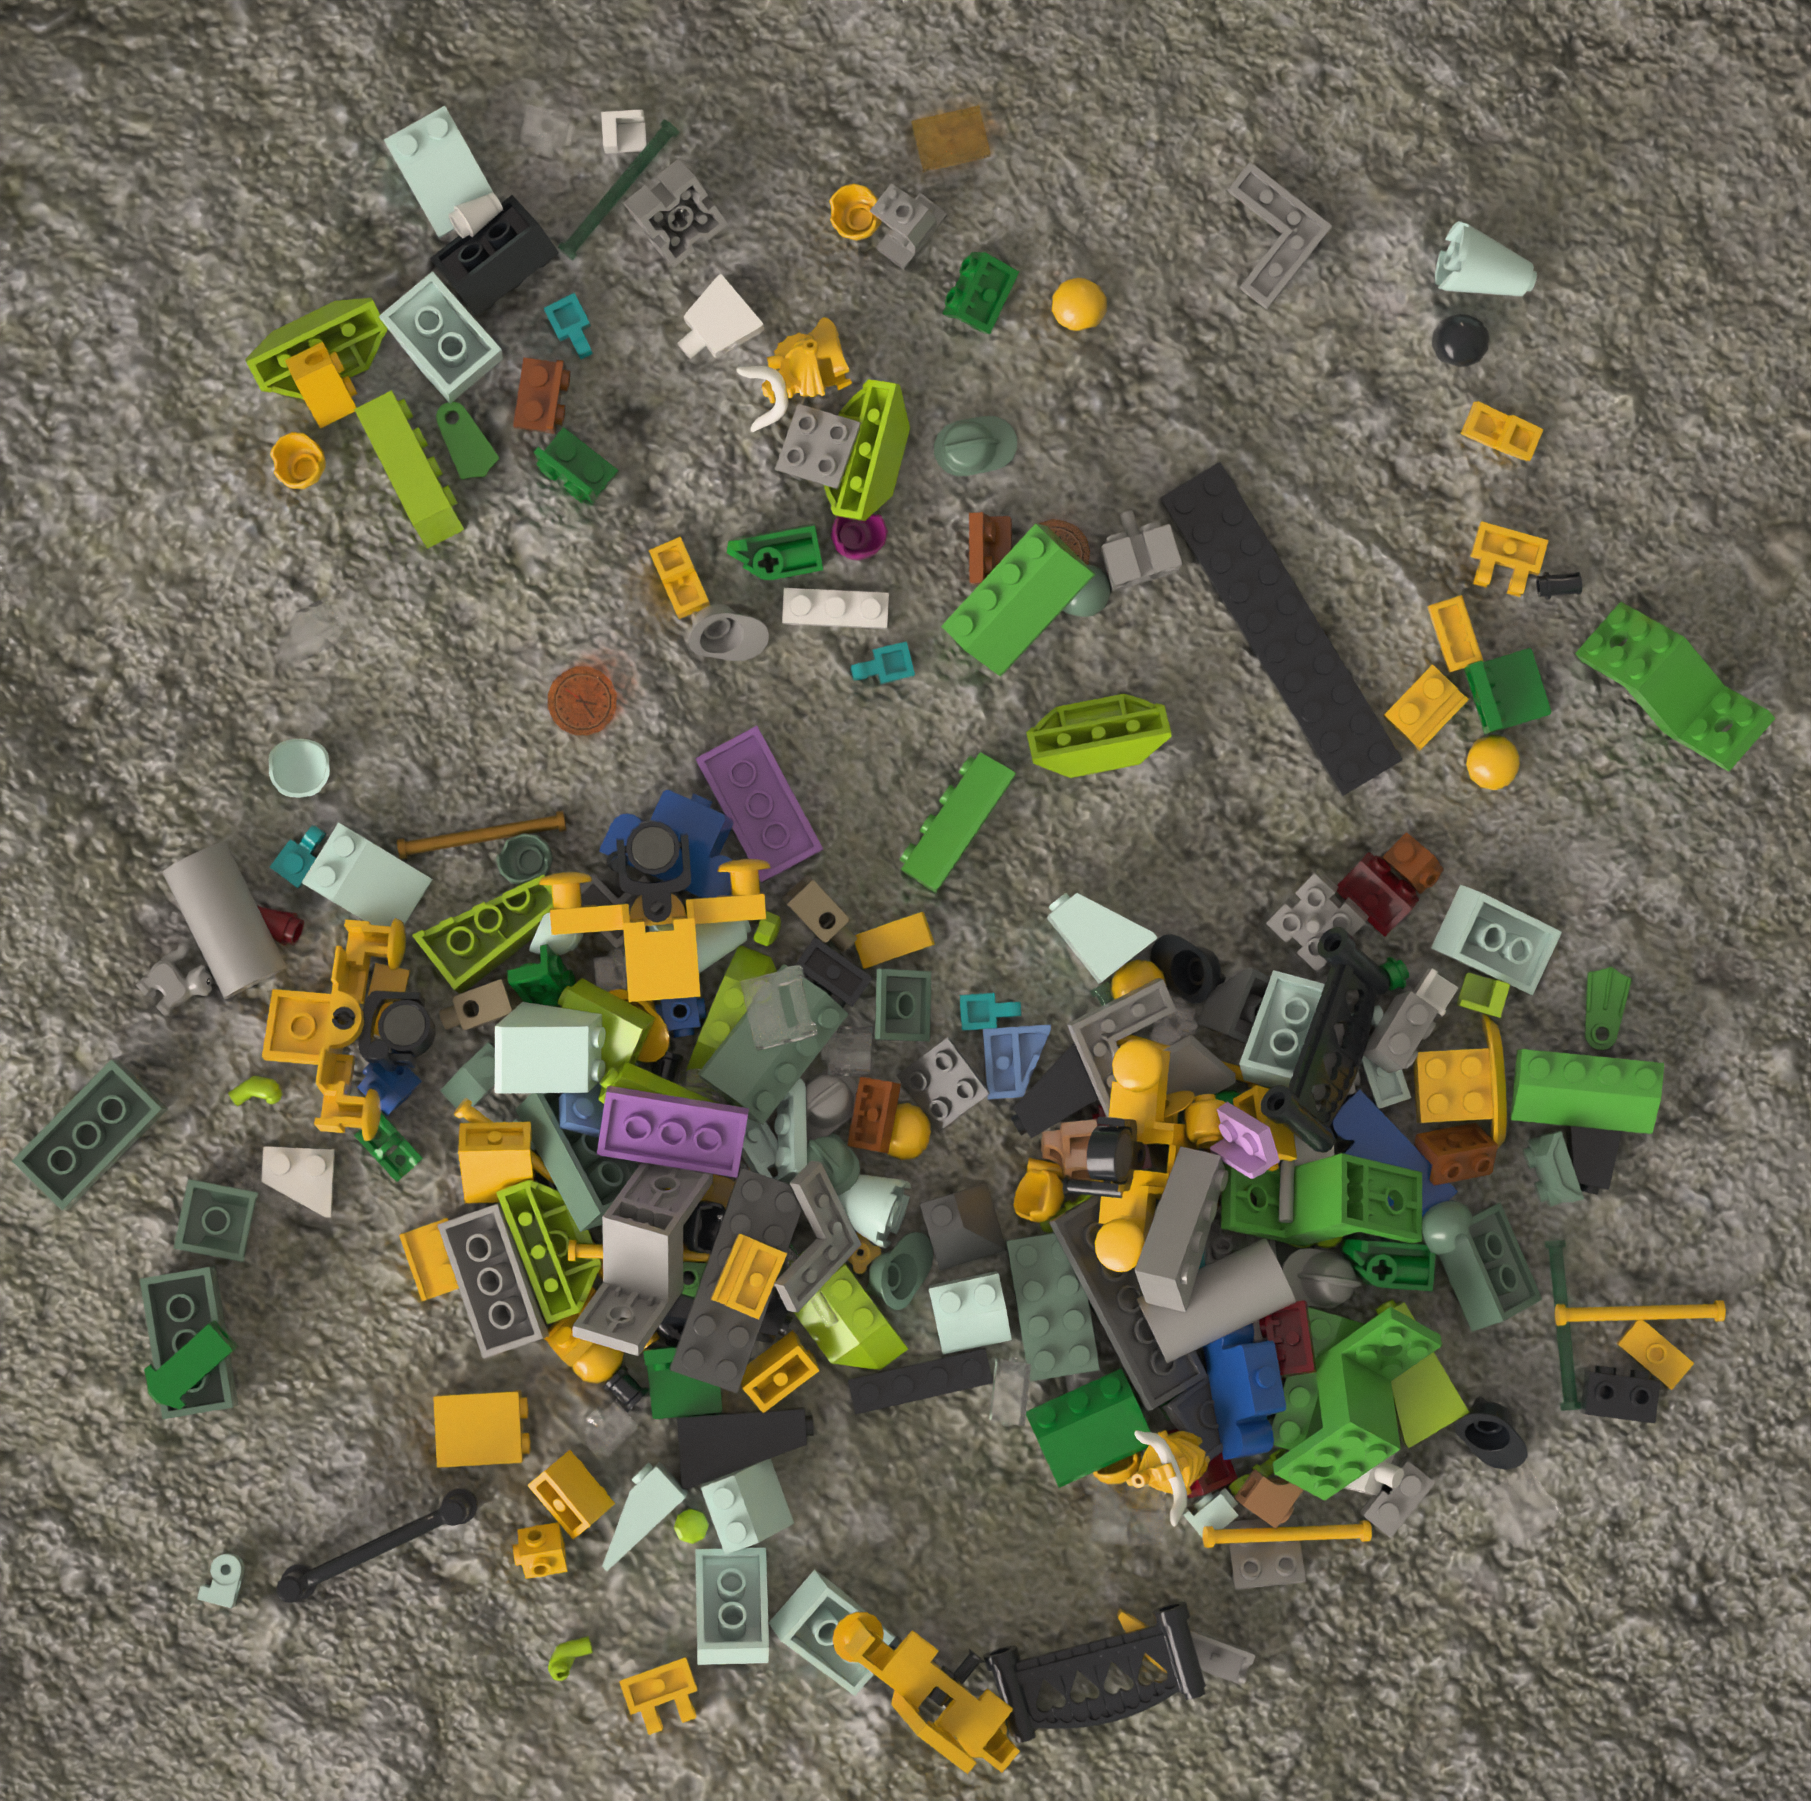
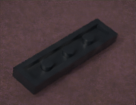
(920, 1381)

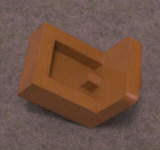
(1414, 863)

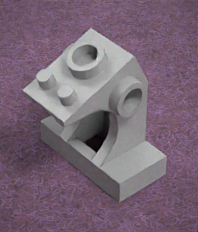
(910, 222)

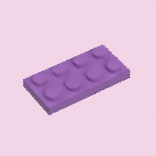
(759, 803)
(672, 1131)

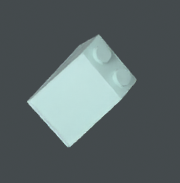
(438, 167)
(441, 337)
(366, 879)
(1496, 939)
(1280, 1030)
(648, 1502)
(731, 1606)
(808, 1627)

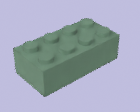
(89, 1134)
(1051, 1309)
(176, 1311)

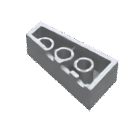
(1181, 1229)

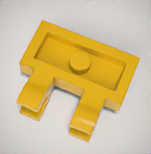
(1508, 549)
(659, 1686)

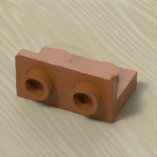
(540, 395)
(988, 544)
(874, 1114)
(1457, 1153)

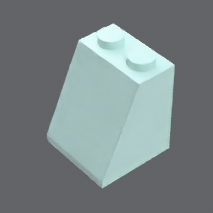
(1097, 934)
(548, 1050)
(970, 1312)
(747, 1506)

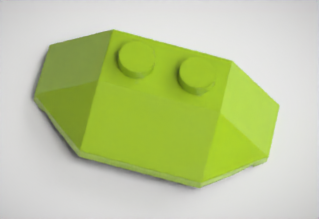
(343, 326)
(876, 451)
(1098, 735)
(729, 1003)
(542, 1235)
(863, 1332)

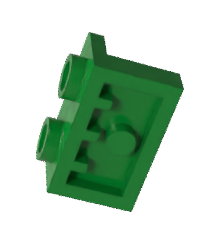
(980, 291)
(542, 981)

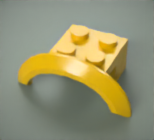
(1464, 1084)

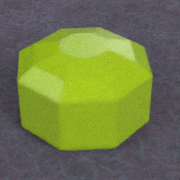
(768, 929)
(691, 1525)

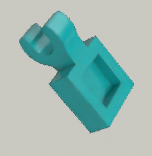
(569, 321)
(889, 663)
(296, 858)
(982, 1011)

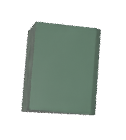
(903, 1005)

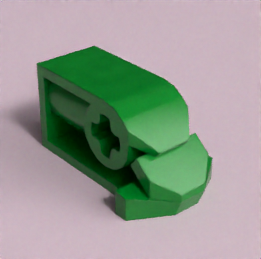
(794, 547)
(1405, 1264)
(189, 1365)

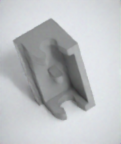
(1222, 1657)

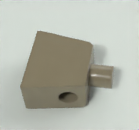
(809, 903)
(494, 1004)

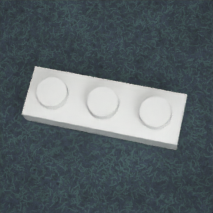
(835, 608)

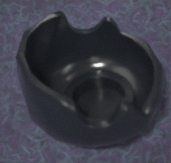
(1460, 340)
(702, 1226)

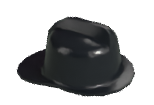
(1187, 968)
(1491, 1435)

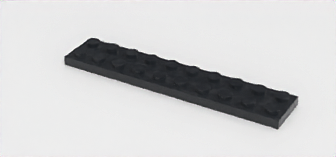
(1280, 629)

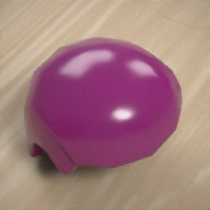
(859, 538)

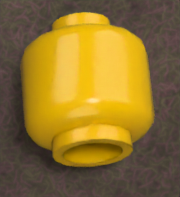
(1203, 1121)

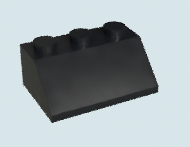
(496, 257)

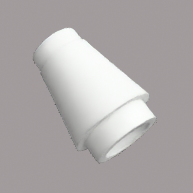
(475, 214)

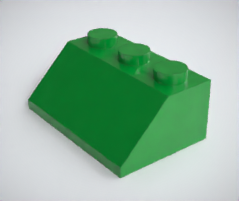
(1088, 1427)

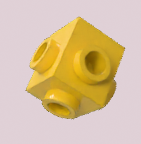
(540, 1550)

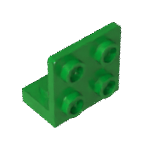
(576, 464)
(1507, 691)
(675, 1393)

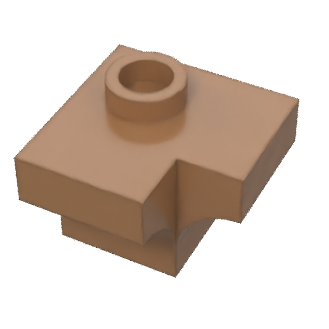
(1069, 1147)
(1269, 1497)

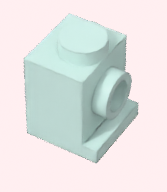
(1212, 1511)

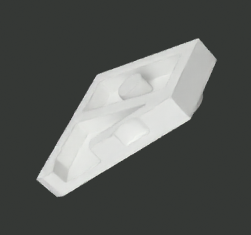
(301, 1175)

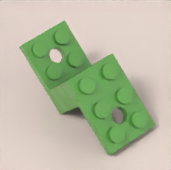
(1675, 686)
(1330, 1201)
(1357, 1404)

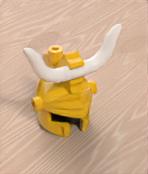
(806, 367)
(1171, 1466)

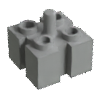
(675, 213)
(1139, 555)
(1314, 915)

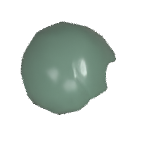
(1092, 597)
(524, 858)
(1443, 1224)

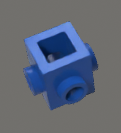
(682, 1026)
(391, 1086)

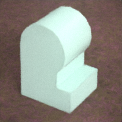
(227, 1577)

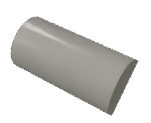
(224, 919)
(493, 1281)
(1223, 1300)

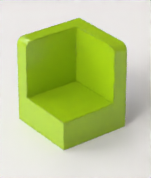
(1483, 995)

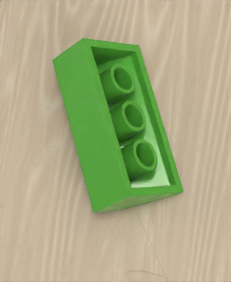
(1018, 599)
(957, 822)
(1586, 1091)
(1301, 1392)

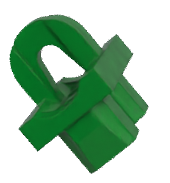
(401, 1160)

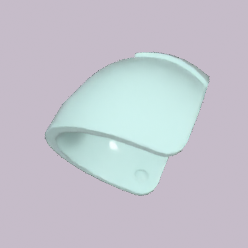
(299, 767)
(558, 943)

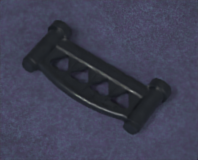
(1295, 1104)
(302, 1580)
(1166, 1643)

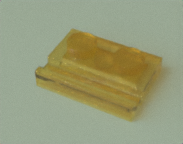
(951, 138)

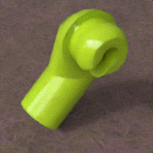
(258, 1087)
(564, 1656)

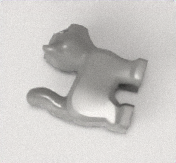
(170, 981)

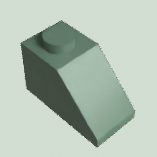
(473, 1079)

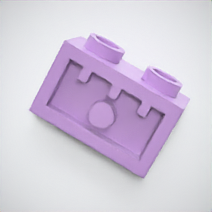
(1246, 1142)

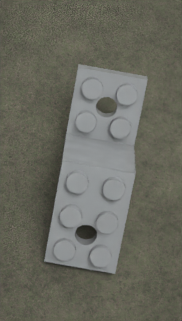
(642, 1257)

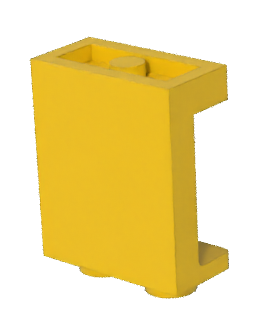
(494, 1158)
(480, 1428)

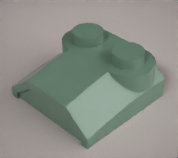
(1553, 1168)
(215, 1220)

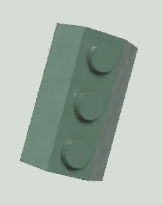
(1490, 1271)

